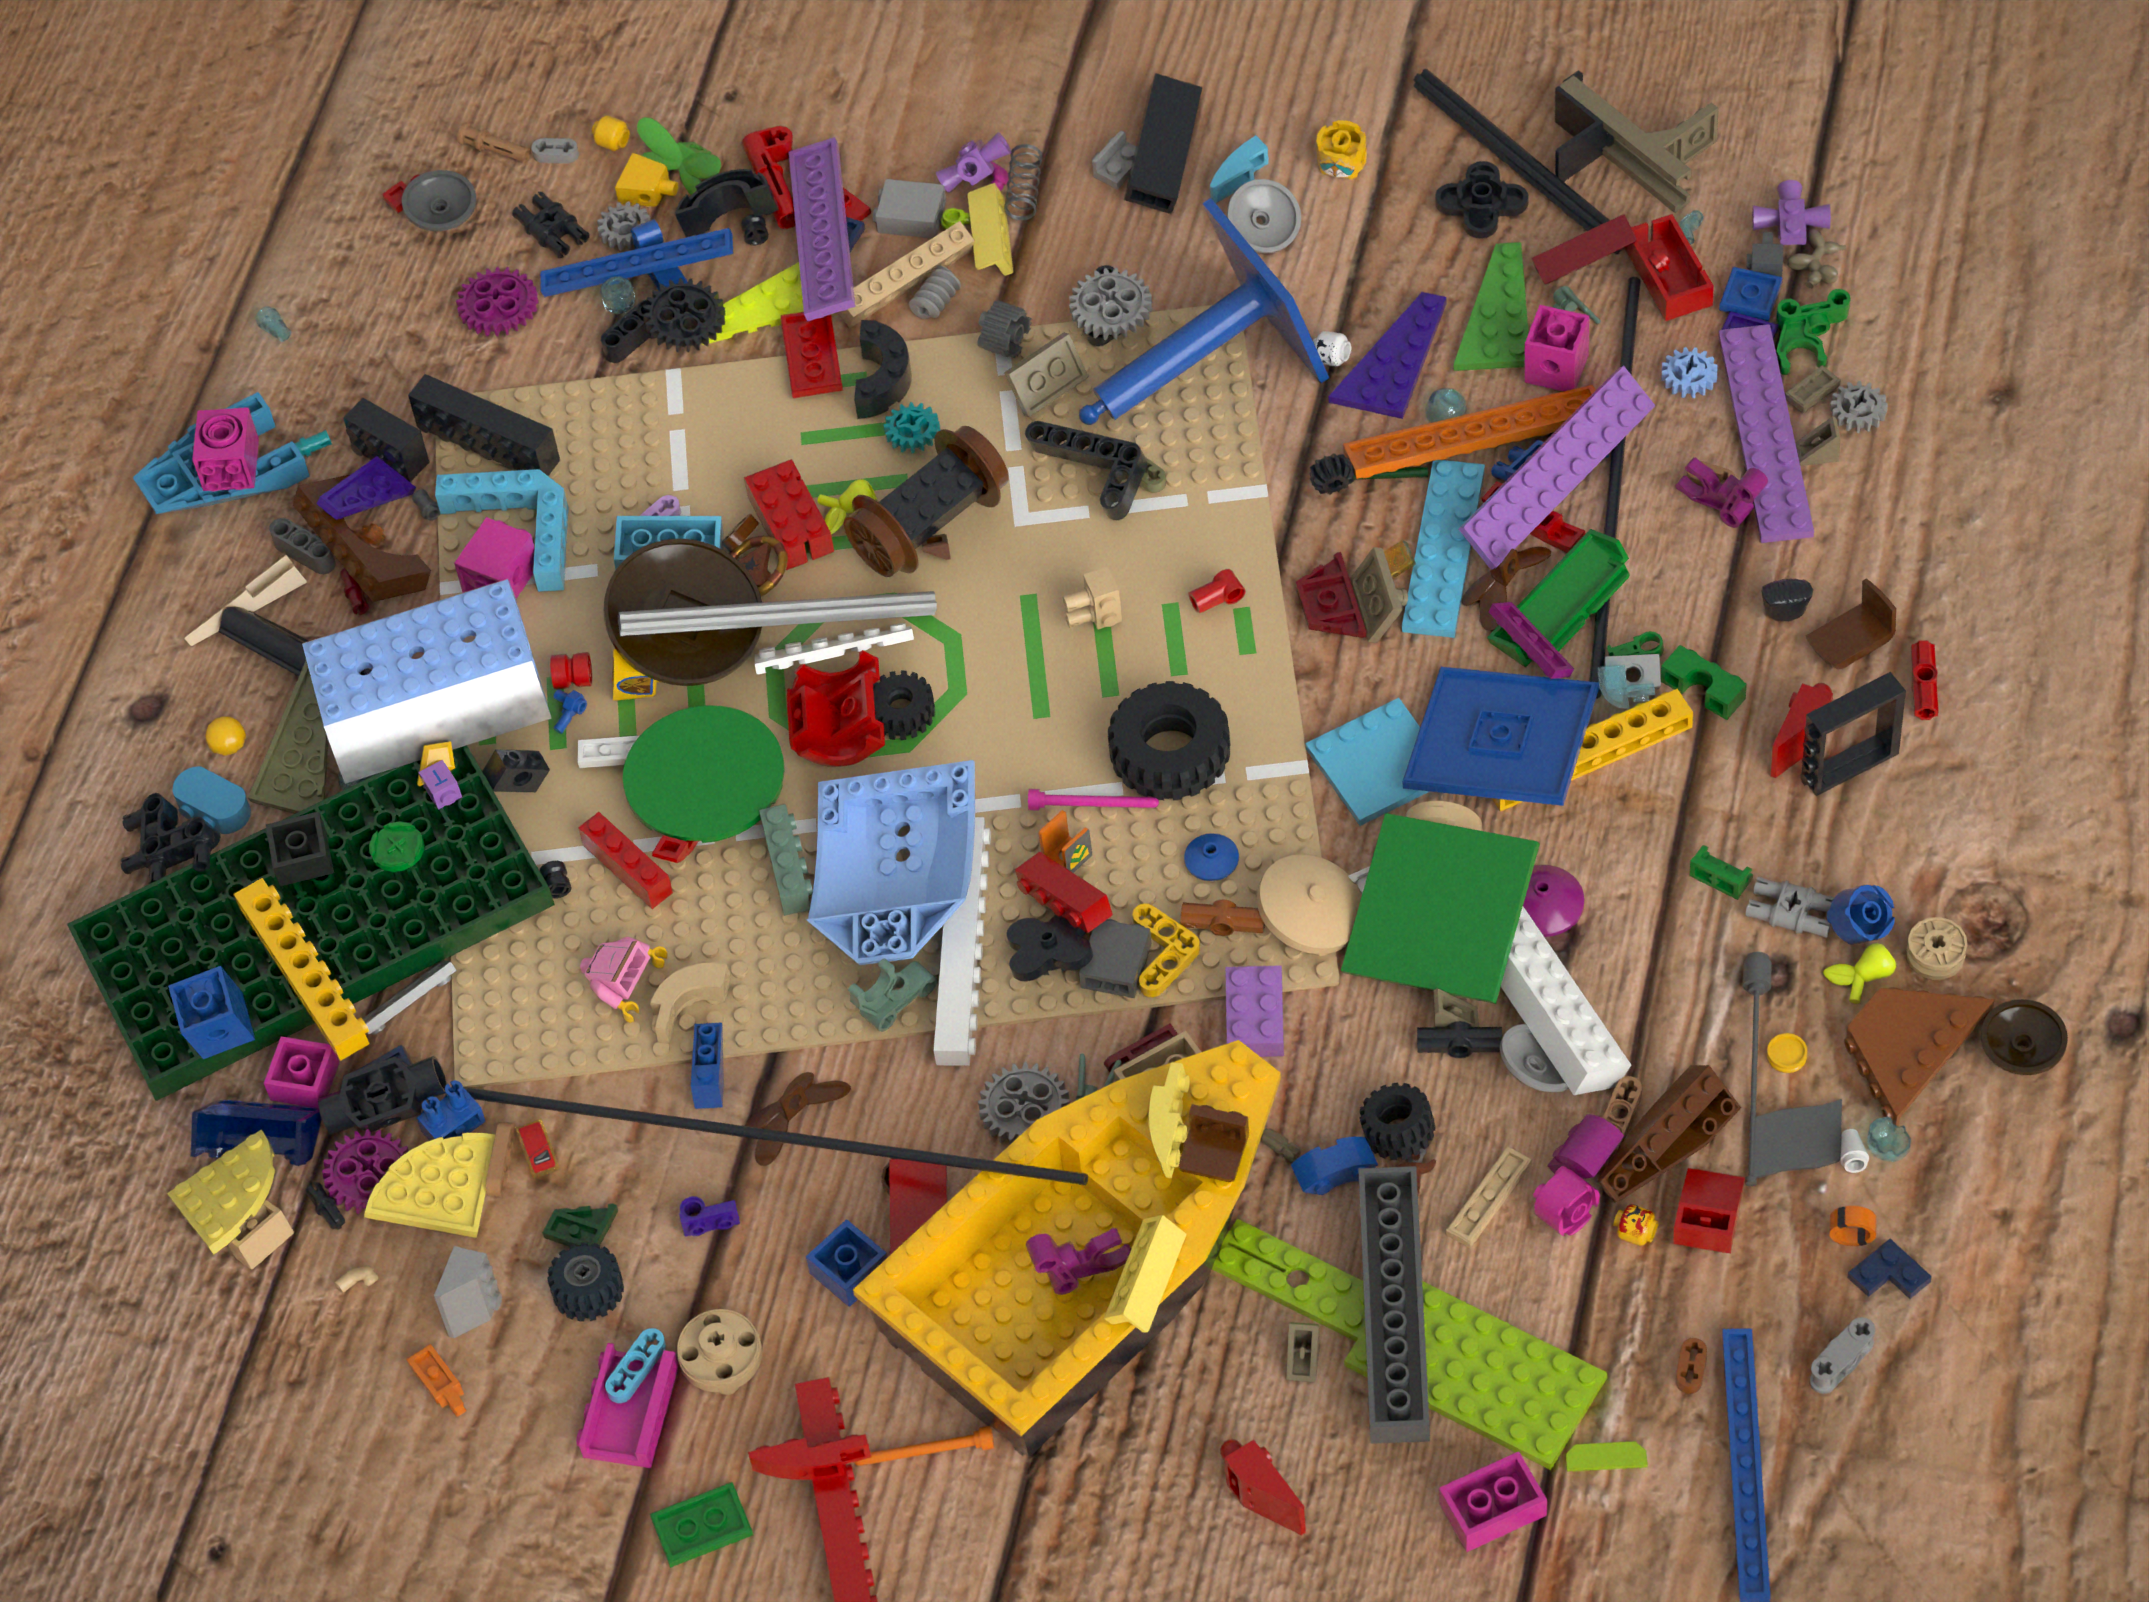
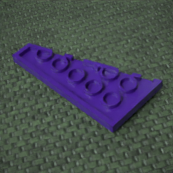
(1391, 368)

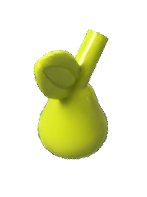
(843, 505)
(1874, 964)

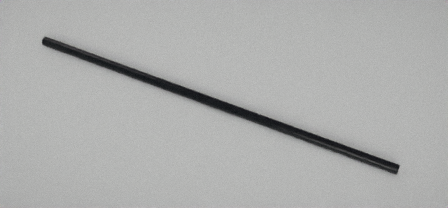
(1615, 475)

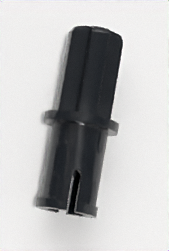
(325, 1206)

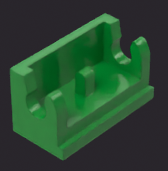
(1719, 874)

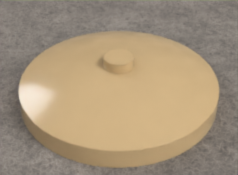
(1308, 903)

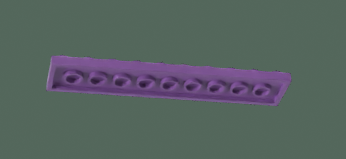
(821, 229)
(1766, 432)
(1556, 467)

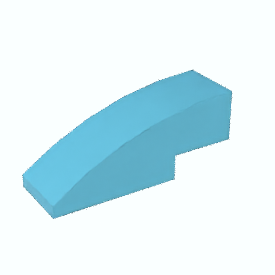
(1238, 168)

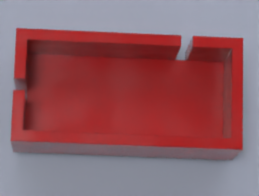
(1685, 285)
(789, 512)

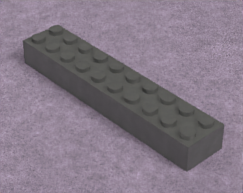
(1393, 1305)

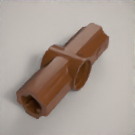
(1221, 918)

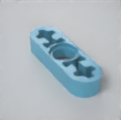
(635, 1378)

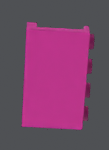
(630, 1429)

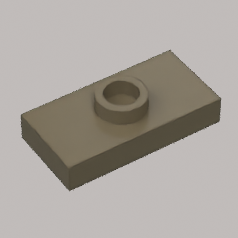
(1812, 389)

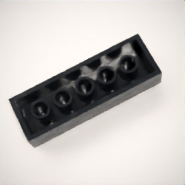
(483, 426)

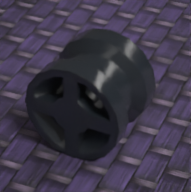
(754, 229)

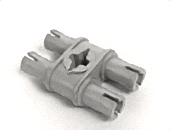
(1787, 896)

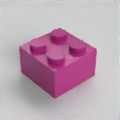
(301, 1072)

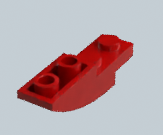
(799, 1462)

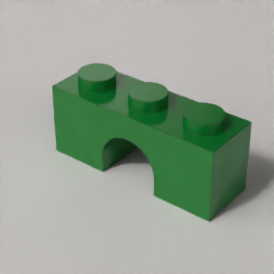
(1687, 669)

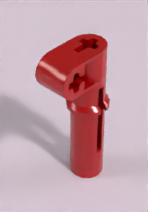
(763, 151)

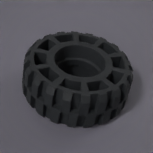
(1162, 709)

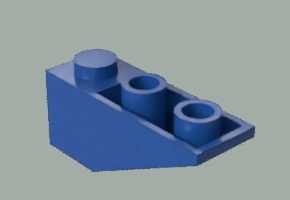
(707, 1066)

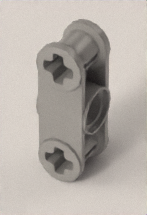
(1842, 1355)

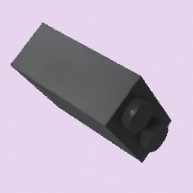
(1117, 958)

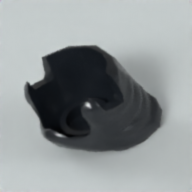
(1786, 598)

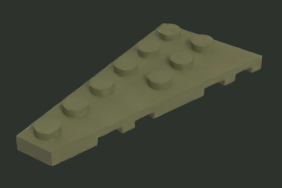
(298, 755)

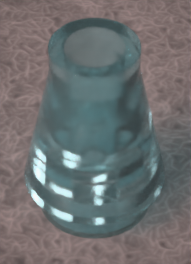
(271, 322)

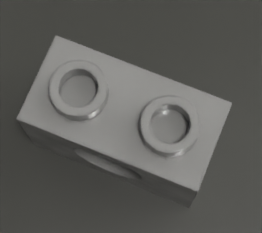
(1646, 665)

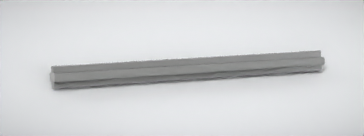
(776, 613)

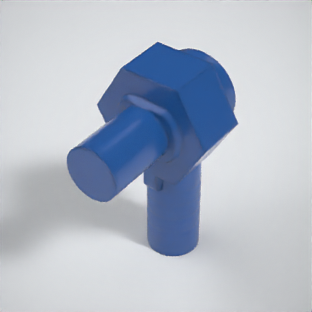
(573, 704)

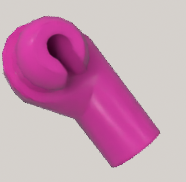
(1000, 176)

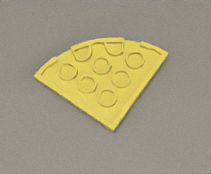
(436, 1185)
(227, 1191)

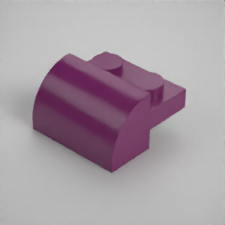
(1587, 1147)

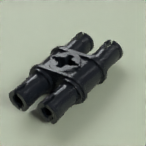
(550, 224)

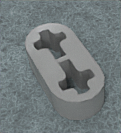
(555, 150)

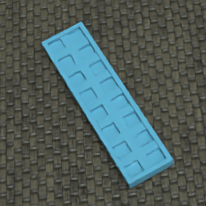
(1442, 549)

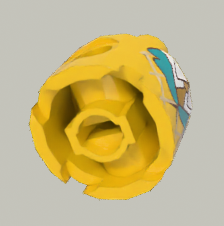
(1341, 149)

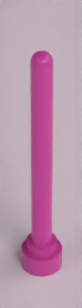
(1038, 800)

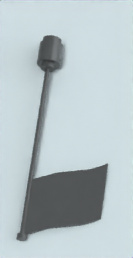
(1791, 1136)

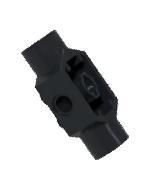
(382, 1094)

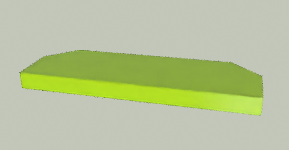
(1606, 1456)

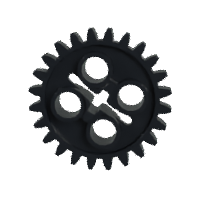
(684, 315)

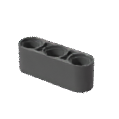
(302, 546)

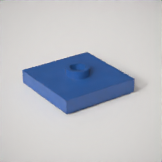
(1751, 293)

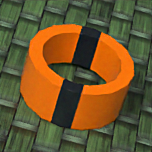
(1853, 1216)

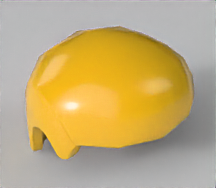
(225, 735)

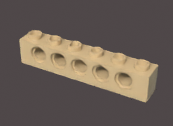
(908, 272)

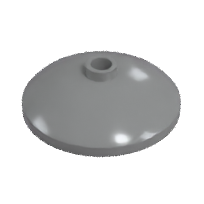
(1274, 206)
(1529, 1061)

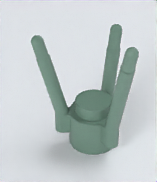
(1567, 300)
(1084, 1090)

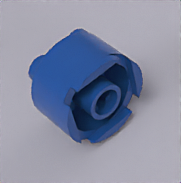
(1861, 914)

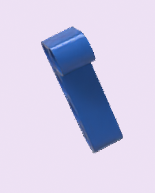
(648, 235)

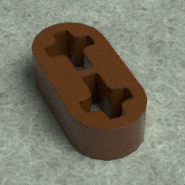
(740, 533)

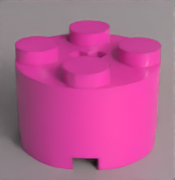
(1565, 1201)

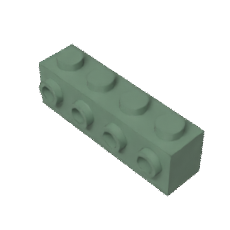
(785, 861)

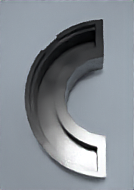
(723, 194)
(892, 379)

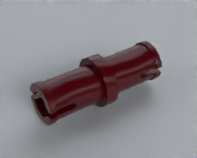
(354, 593)

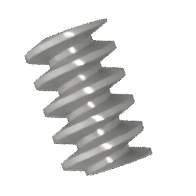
(935, 293)

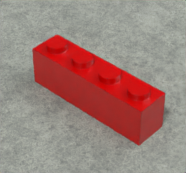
(625, 860)
(1063, 892)

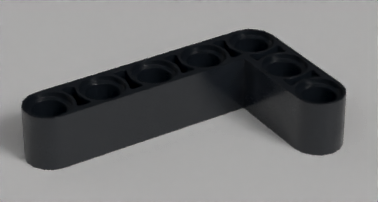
(1095, 455)

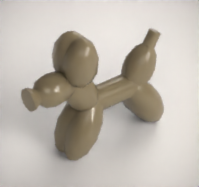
(1805, 261)

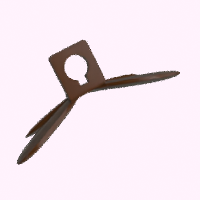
(1492, 585)
(795, 1098)

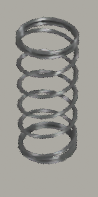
(1025, 166)

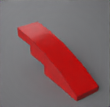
(1551, 529)

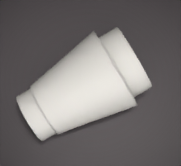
(1853, 1153)

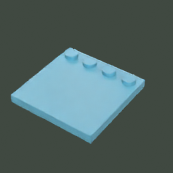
(1369, 760)

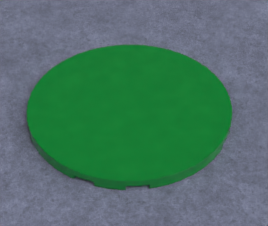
(703, 773)

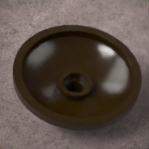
(2027, 1025)

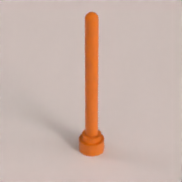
(981, 1439)

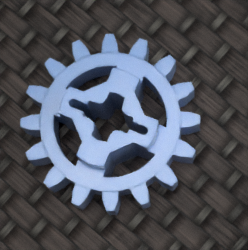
(1689, 372)

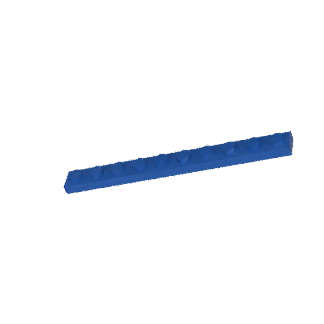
(1746, 1466)

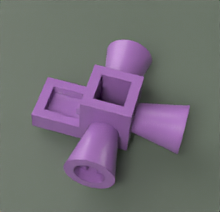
(974, 162)
(1791, 215)

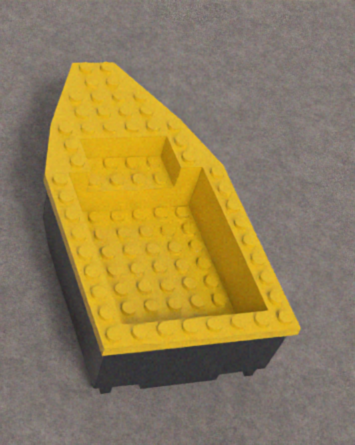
(967, 1290)

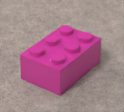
(1492, 1501)

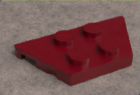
(1330, 600)

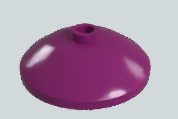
(1557, 907)

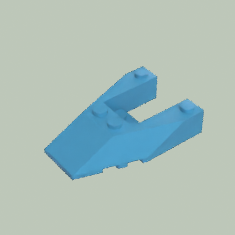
(174, 484)

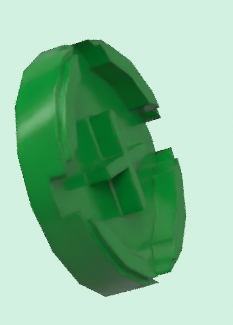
(396, 846)

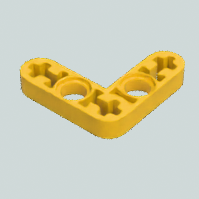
(1172, 951)

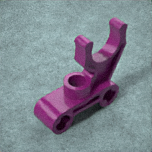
(1732, 498)
(1067, 1265)

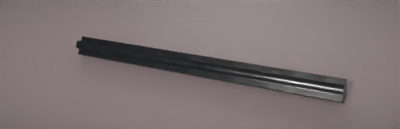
(1509, 151)

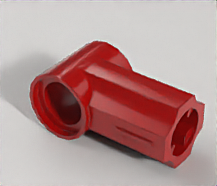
(1222, 589)

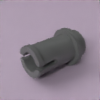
(428, 507)

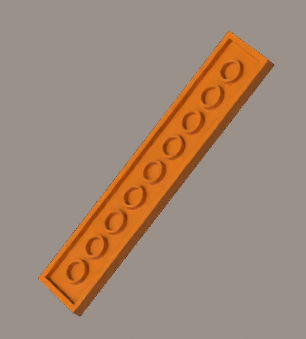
(1464, 433)

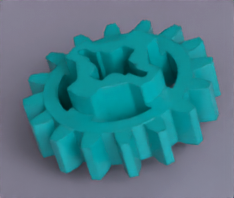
(911, 427)

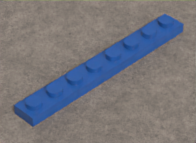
(637, 262)

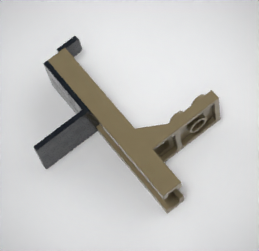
(1643, 156)

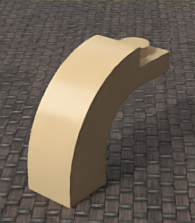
(684, 987)

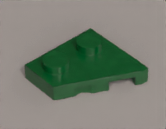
(579, 1225)

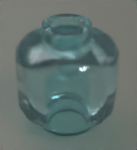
(617, 295)

